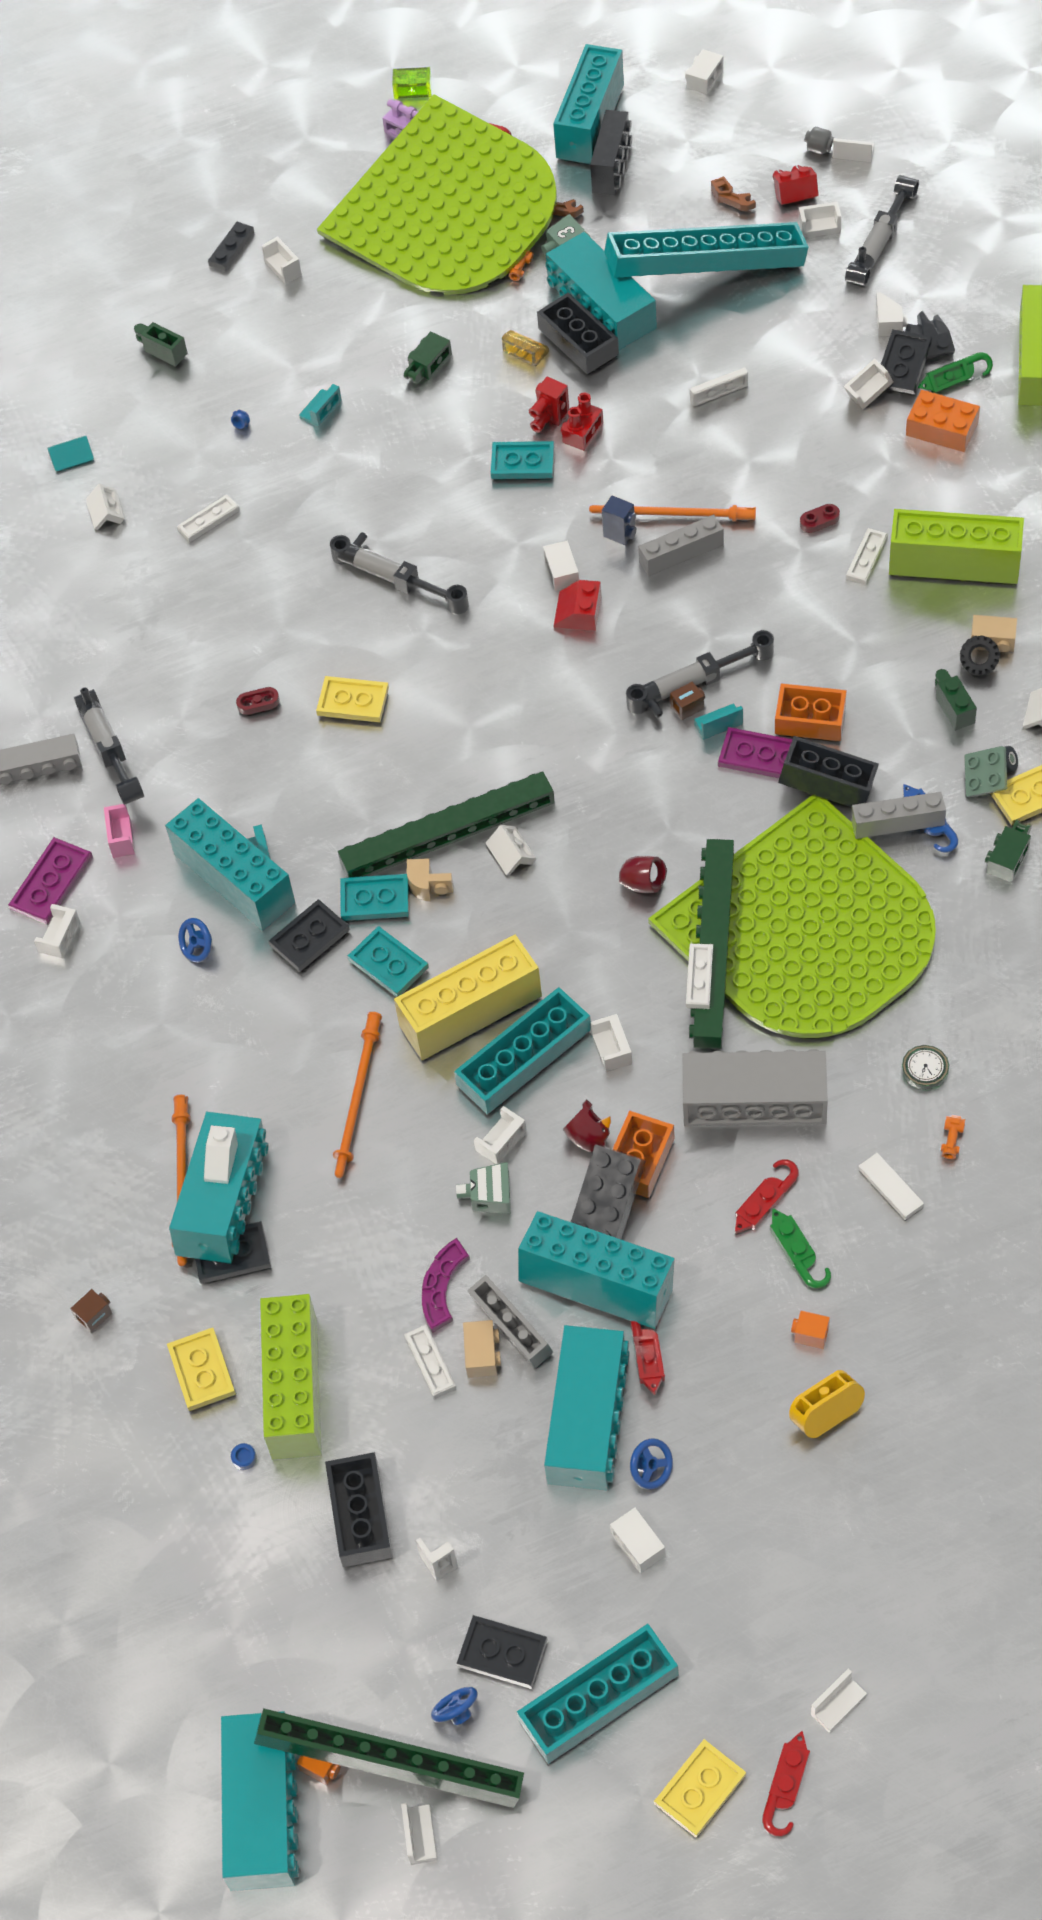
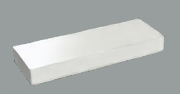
(718, 387)
(208, 518)
(866, 556)
(699, 976)
(891, 1186)
(430, 1361)

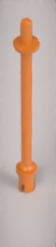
(734, 513)
(369, 1035)
(181, 1119)

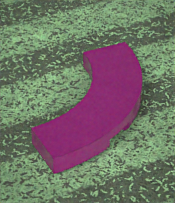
(437, 1281)

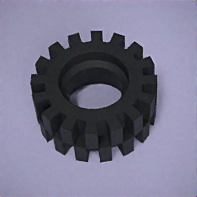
(970, 645)

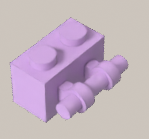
(397, 117)

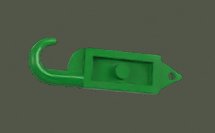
(954, 372)
(796, 1248)

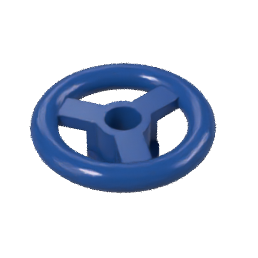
(197, 939)
(645, 1462)
(456, 1709)

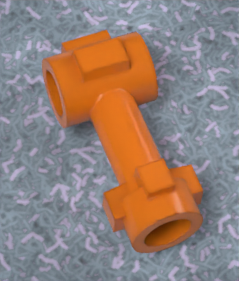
(517, 272)
(954, 1125)

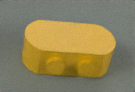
(826, 1404)

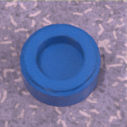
(243, 1456)

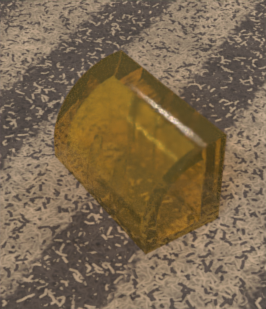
(523, 347)

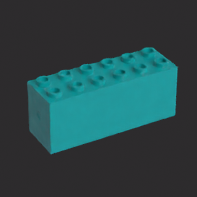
(591, 91)
(616, 302)
(230, 864)
(211, 1213)
(595, 1269)
(586, 1408)
(256, 1809)

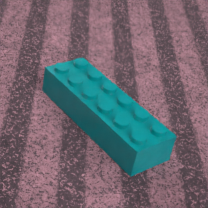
(522, 1050)
(598, 1693)

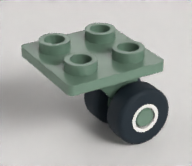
(988, 770)

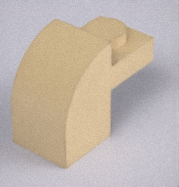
(424, 883)

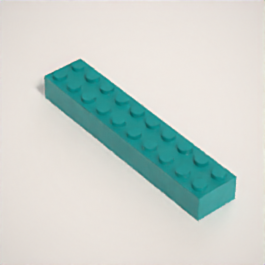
(705, 249)

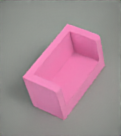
(119, 830)

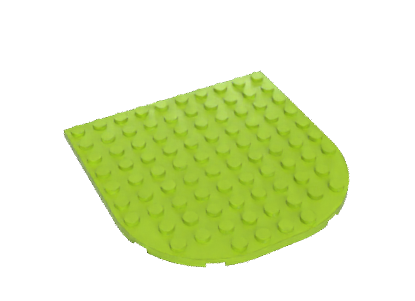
(447, 203)
(816, 927)

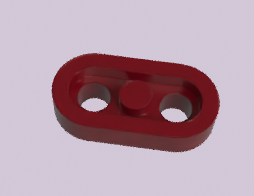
(822, 518)
(257, 700)

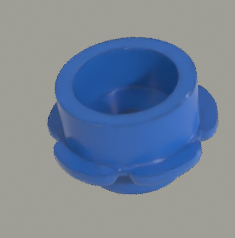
(240, 419)

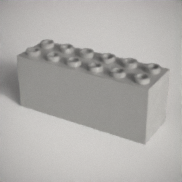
(754, 1088)

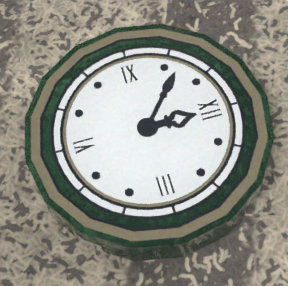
(925, 1067)

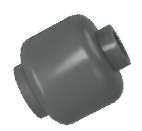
(819, 140)

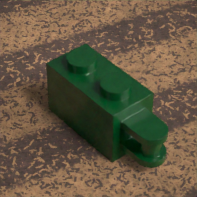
(161, 342)
(427, 357)
(954, 700)
(1009, 851)

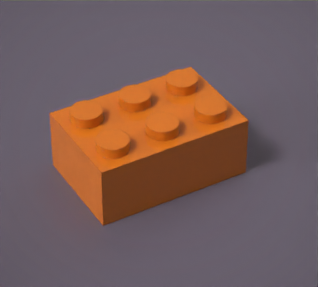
(942, 420)
(810, 712)
(647, 1140)

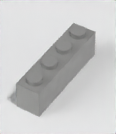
(681, 545)
(39, 758)
(898, 815)
(510, 1321)

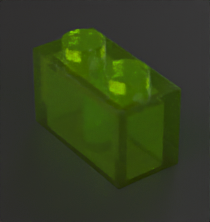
(412, 82)

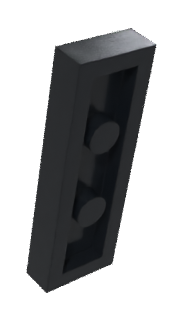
(231, 246)

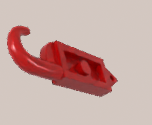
(765, 1198)
(648, 1357)
(786, 1783)

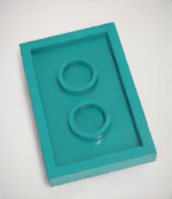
(522, 460)
(374, 897)
(388, 961)

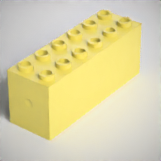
(468, 997)

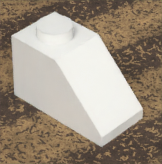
(888, 315)
(220, 1154)

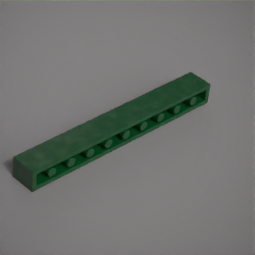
(446, 826)
(714, 930)
(389, 1758)

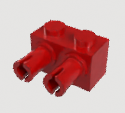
(795, 185)
(551, 404)
(582, 423)

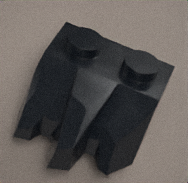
(936, 328)

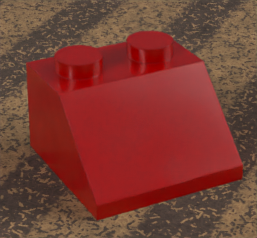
(579, 606)

